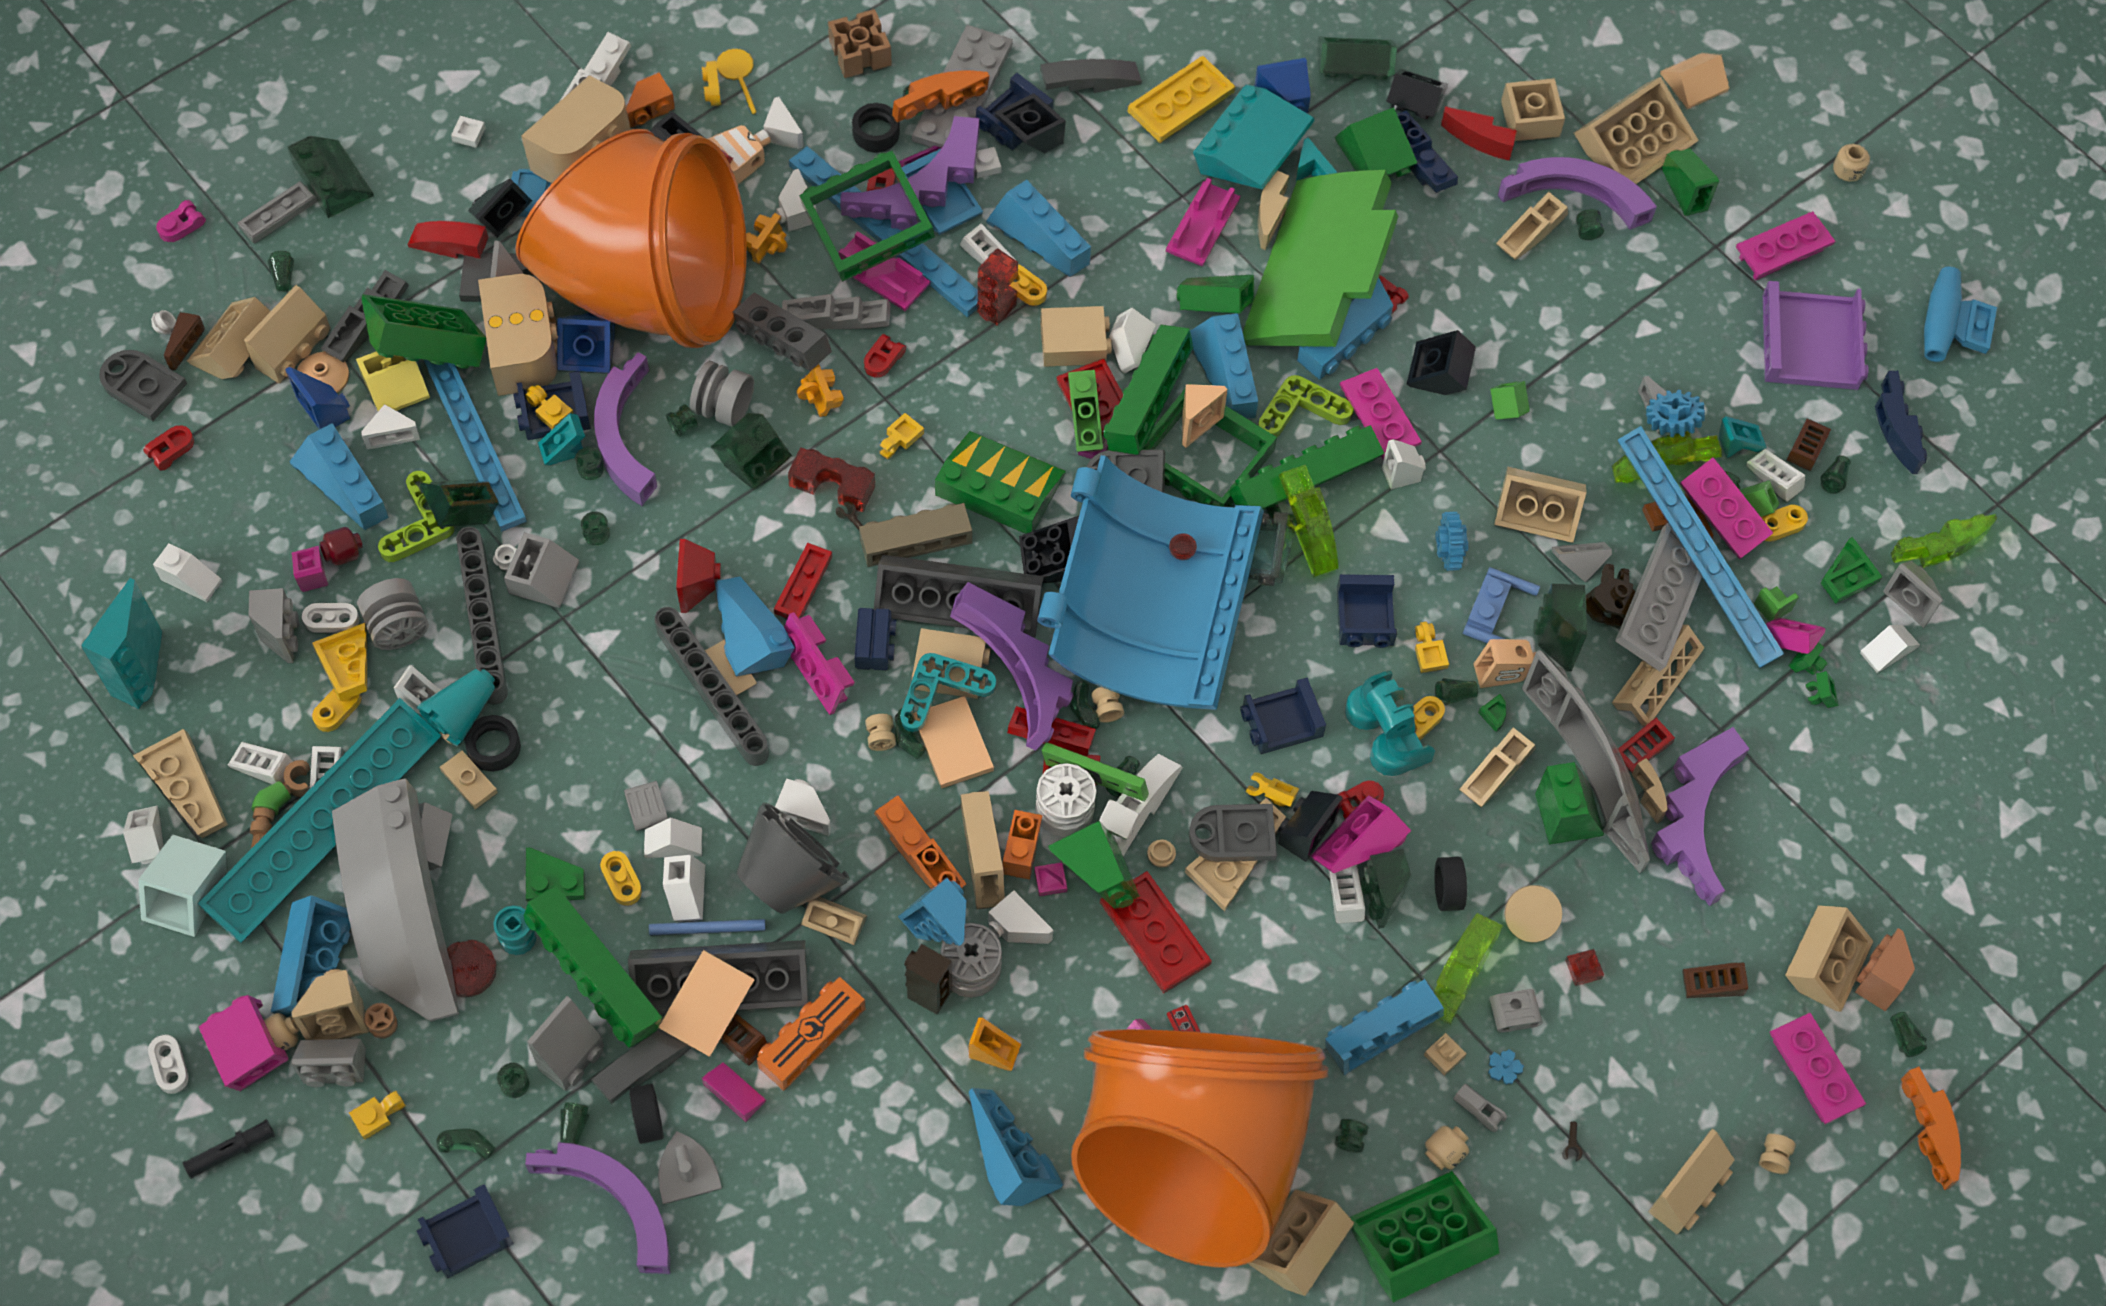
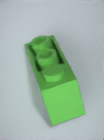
(1085, 410)

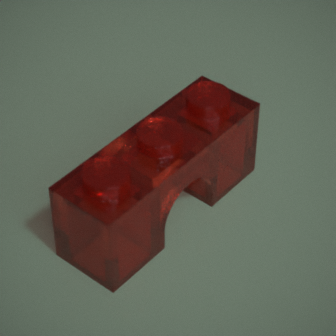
(994, 292)
(813, 468)

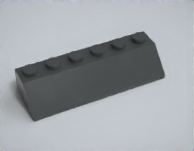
(928, 589)
(775, 966)

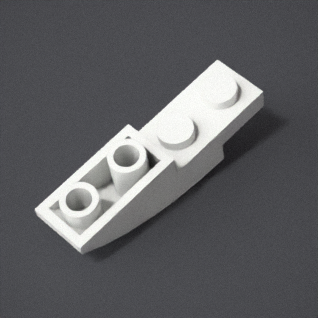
(604, 63)
(1159, 777)

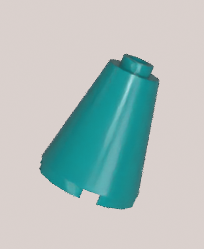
(458, 705)

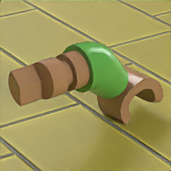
(272, 798)

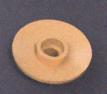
(334, 373)

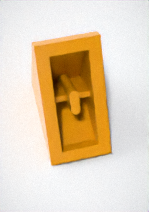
(993, 1046)

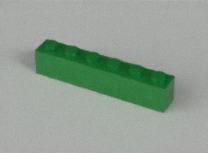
(1148, 389)
(1323, 465)
(592, 967)

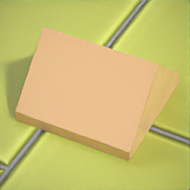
(1697, 79)
(1201, 410)

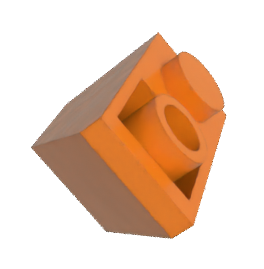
(649, 100)
(1022, 844)

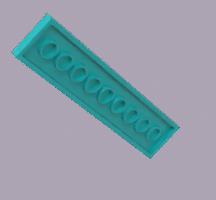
(307, 829)

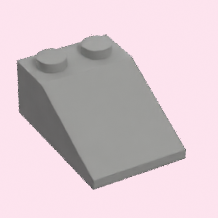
(565, 1045)

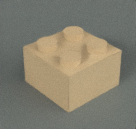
(1533, 109)

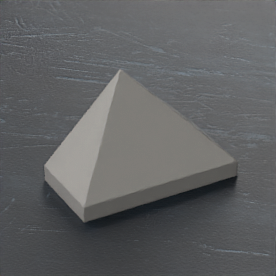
(502, 262)
(1583, 558)

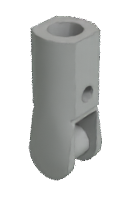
(1475, 1104)

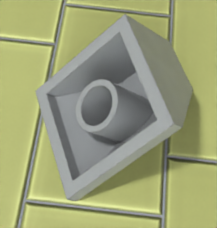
(1914, 592)

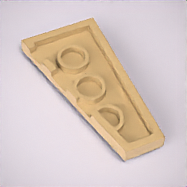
(182, 779)
(1224, 879)

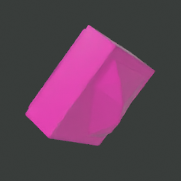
(1050, 879)

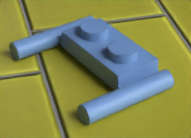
(1491, 601)

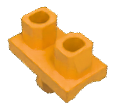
(769, 240)
(816, 389)

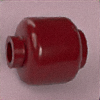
(340, 546)

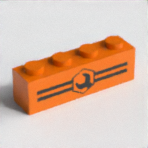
(810, 1033)

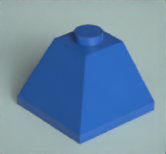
(1286, 80)
(585, 343)
(318, 399)

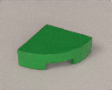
(1494, 712)

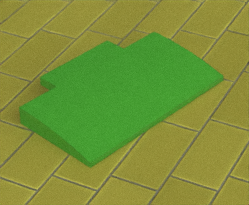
(1322, 259)

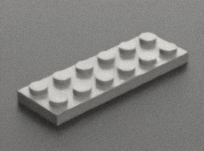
(975, 51)
(1660, 602)

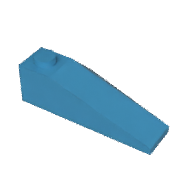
(751, 631)
(1010, 1160)

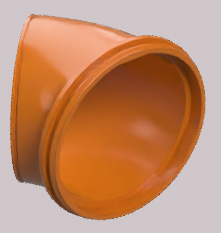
(644, 236)
(1195, 1138)

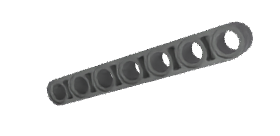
(481, 603)
(716, 696)

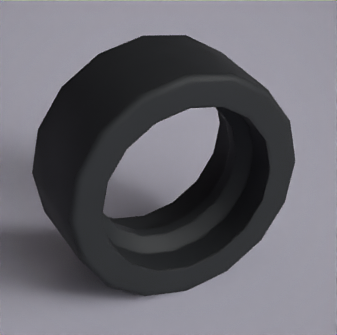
(880, 142)
(499, 761)
(1450, 883)
(646, 1113)

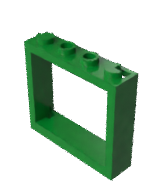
(884, 249)
(1231, 423)

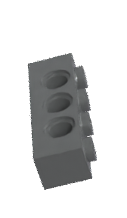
(782, 332)

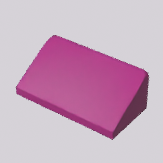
(1795, 634)
(733, 1091)

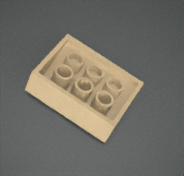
(1637, 132)

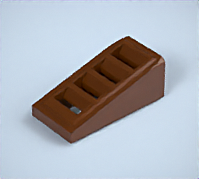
(183, 337)
(1801, 457)
(1728, 990)
(750, 1046)

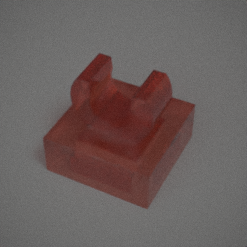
(1584, 967)

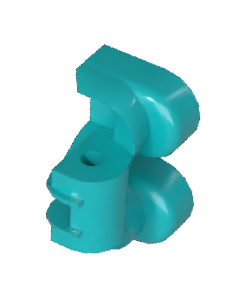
(1374, 706)

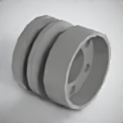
(721, 393)
(392, 614)
(972, 974)

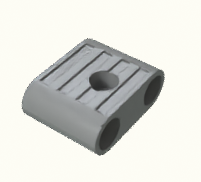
(645, 805)
(1515, 1010)

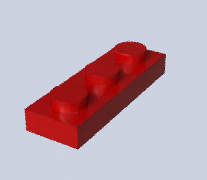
(803, 581)
(1065, 735)

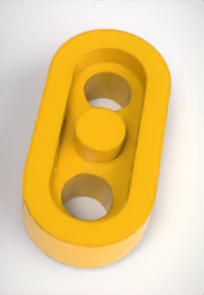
(711, 76)
(1027, 285)
(1784, 523)
(339, 711)
(1424, 722)
(622, 879)

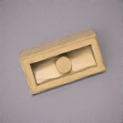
(834, 920)

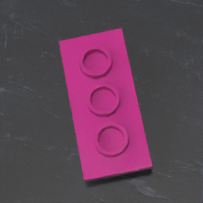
(1203, 223)
(1785, 245)
(890, 279)
(1378, 407)
(1726, 508)
(825, 677)
(1817, 1068)

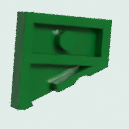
(1850, 573)
(547, 872)

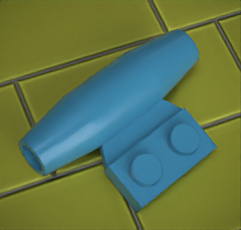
(1952, 318)

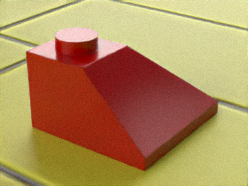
(695, 574)

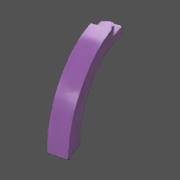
(1583, 177)
(621, 466)
(608, 1173)

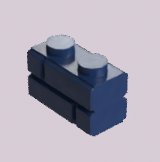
(873, 639)

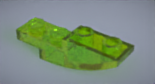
(1672, 450)
(1313, 520)
(1953, 540)
(1465, 964)

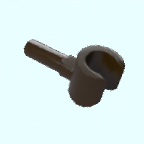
(850, 515)
(1572, 1142)

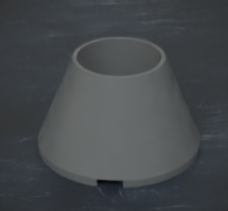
(786, 863)

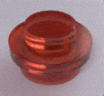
(1182, 546)

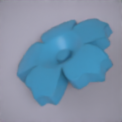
(1504, 1066)

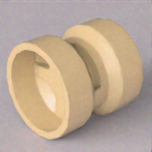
(1107, 705)
(880, 732)
(1777, 1153)

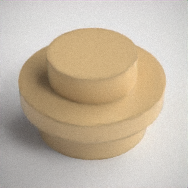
(1161, 853)

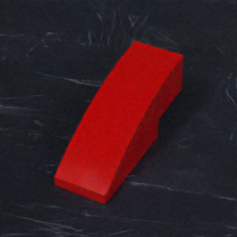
(1479, 132)
(449, 238)

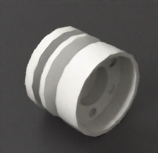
(1065, 813)

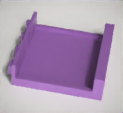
(1814, 338)

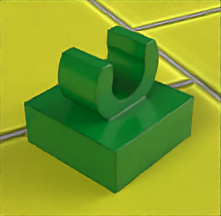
(1810, 661)
(1826, 690)

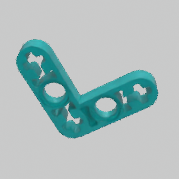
(933, 679)

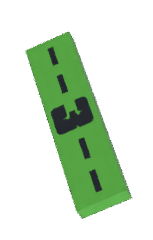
(1101, 773)

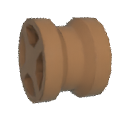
(379, 1014)

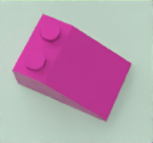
(1365, 832)

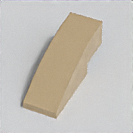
(1272, 207)
(1533, 226)
(1498, 767)

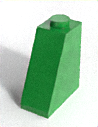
(1690, 181)
(1216, 293)

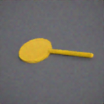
(736, 65)

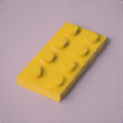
(1181, 99)

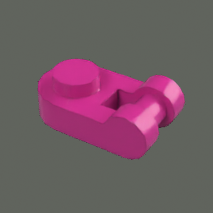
(171, 226)

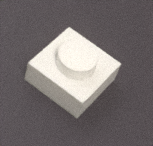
(468, 131)
(987, 163)

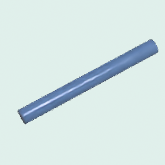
(707, 927)

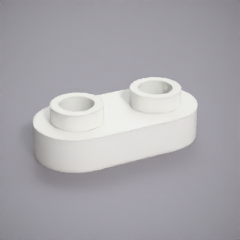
(331, 616)
(169, 1065)

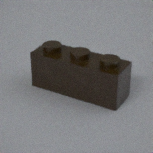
(928, 978)

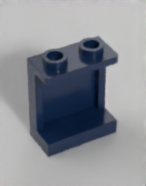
(1018, 90)
(569, 392)
(1366, 610)
(1283, 718)
(465, 1234)

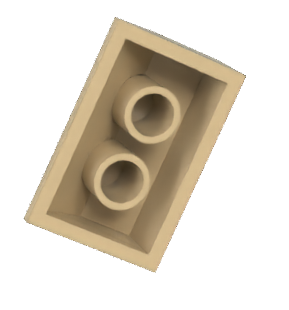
(286, 334)
(224, 347)
(1540, 504)
(1829, 956)
(331, 1008)
(1694, 1184)
(1303, 1241)

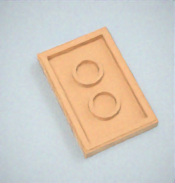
(954, 743)
(706, 1003)

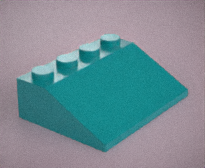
(1252, 138)
(126, 647)

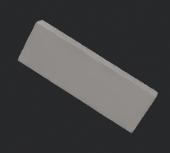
(277, 212)

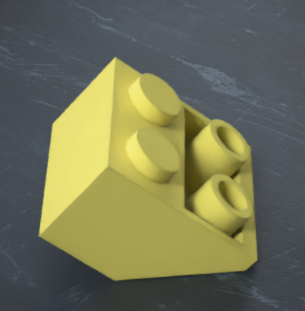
(392, 381)

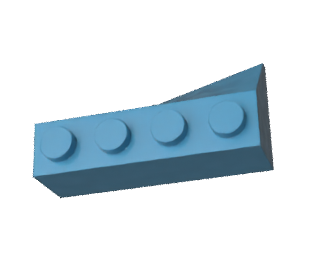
(1036, 224)
(1360, 325)
(1223, 355)
(335, 471)
(938, 914)
(310, 949)
(1383, 1026)

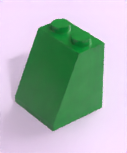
(1378, 144)
(1567, 805)
(1099, 863)

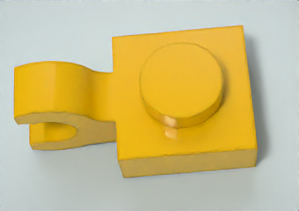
(901, 432)
(1278, 791)
(373, 1116)

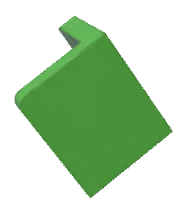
(1510, 400)
(1761, 498)
(1774, 603)

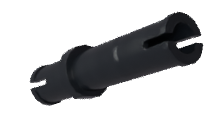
(220, 1153)

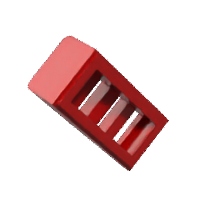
(1660, 730)

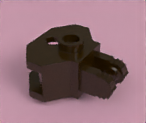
(1611, 597)

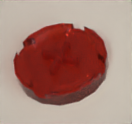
(472, 967)

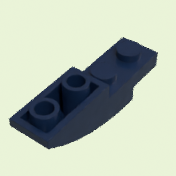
(1430, 166)
(1898, 427)

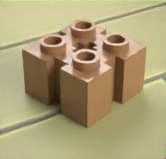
(859, 43)

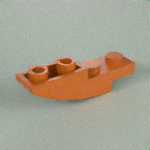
(944, 88)
(915, 845)
(1941, 1136)

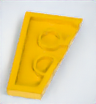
(345, 660)

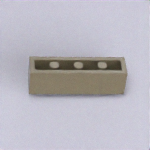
(916, 533)

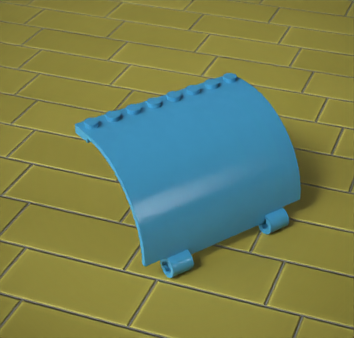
(1133, 610)

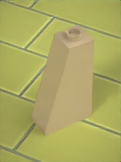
(983, 849)

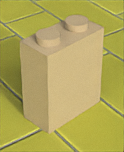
(1074, 335)
(954, 646)

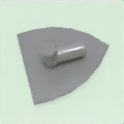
(686, 1170)

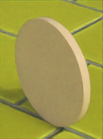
(1533, 913)

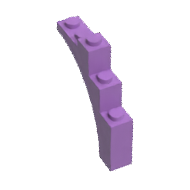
(953, 163)
(1024, 656)
(1686, 806)

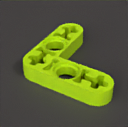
(1295, 399)
(420, 526)

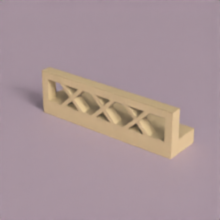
(1644, 680)

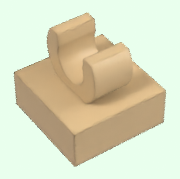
(1445, 1054)

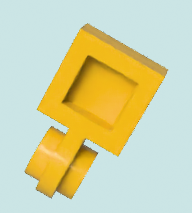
(550, 411)
(1430, 653)

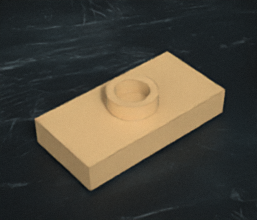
(468, 779)

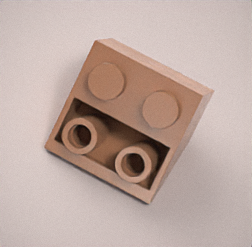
(1886, 971)

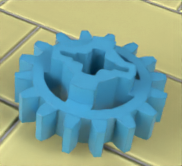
(1675, 413)
(1451, 541)

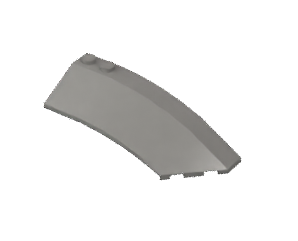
(1596, 753)
(394, 899)

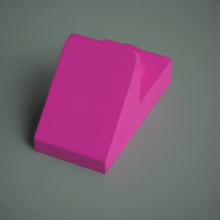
(309, 569)

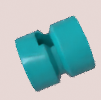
(513, 932)

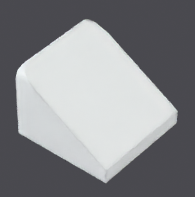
(1119, 819)

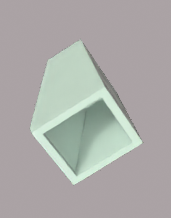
(177, 882)

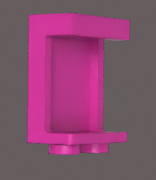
(241, 1043)

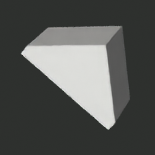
(782, 127)
(388, 429)
(1889, 647)
(414, 688)
(672, 839)

